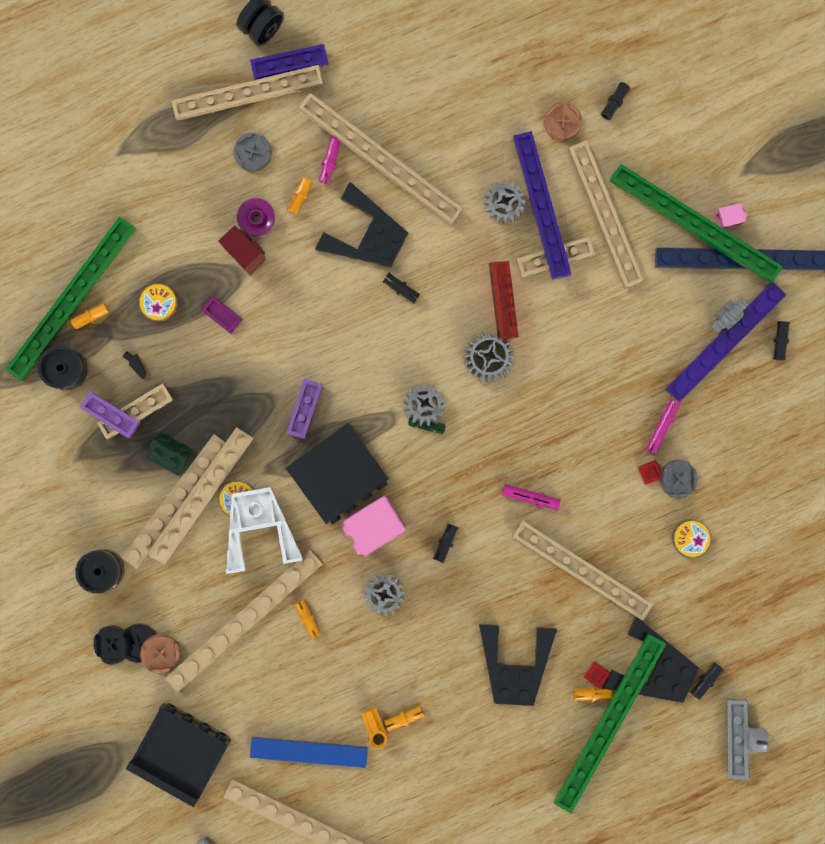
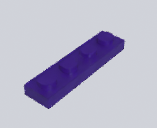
(289, 61)

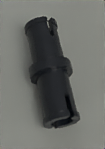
(615, 101)
(401, 288)
(781, 340)
(445, 543)
(707, 681)

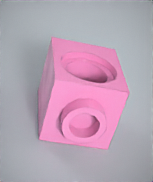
(730, 216)

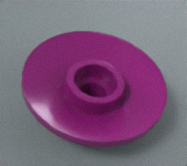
(252, 208)

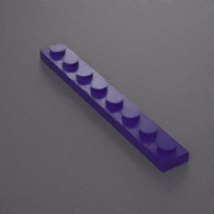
(542, 205)
(725, 342)

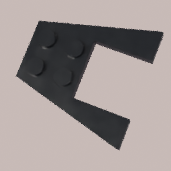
(381, 241)
(671, 674)
(511, 682)

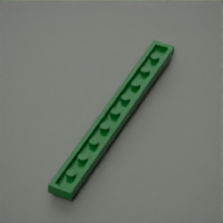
(696, 224)
(70, 299)
(609, 723)

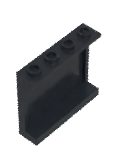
(337, 474)
(178, 754)

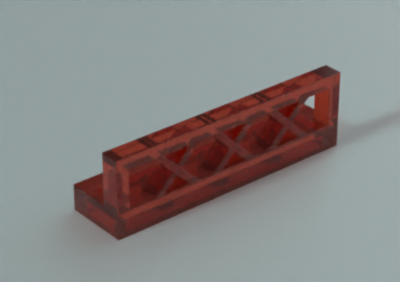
(503, 300)

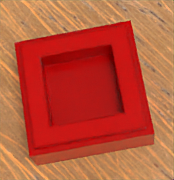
(649, 472)
(597, 674)

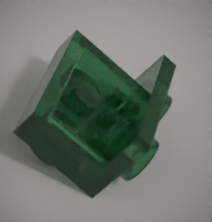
(168, 453)

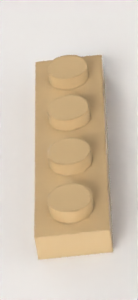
(537, 261)
(141, 407)

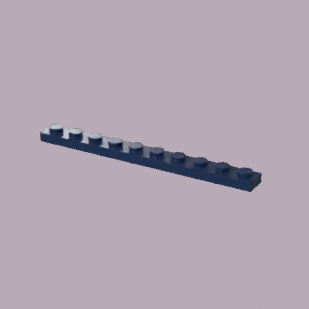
(713, 259)

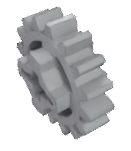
(511, 198)
(729, 314)
(430, 409)
(381, 602)

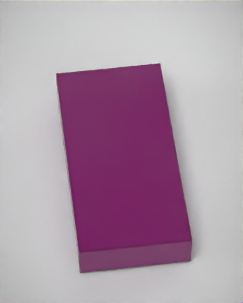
(222, 314)

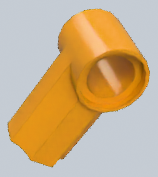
(374, 726)

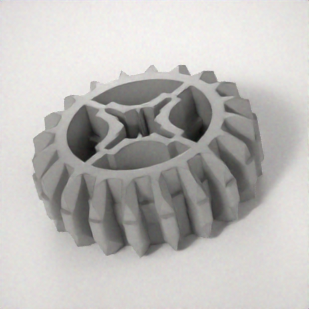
(480, 354)

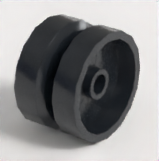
(260, 21)
(51, 367)
(88, 572)

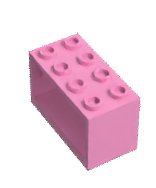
(374, 526)

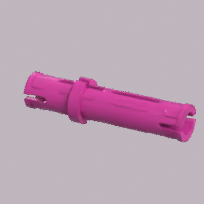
(330, 159)
(663, 425)
(552, 503)

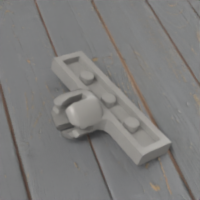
(742, 739)

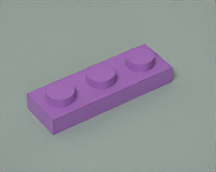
(304, 408)
(110, 414)

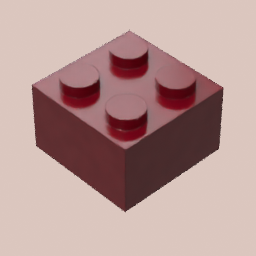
(239, 246)

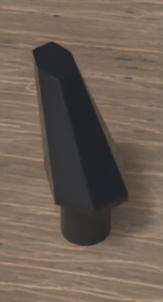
(135, 363)

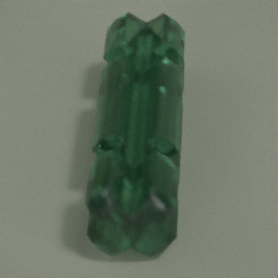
(439, 428)

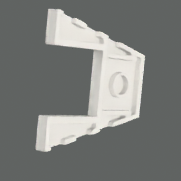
(255, 511)

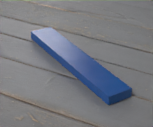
(308, 752)

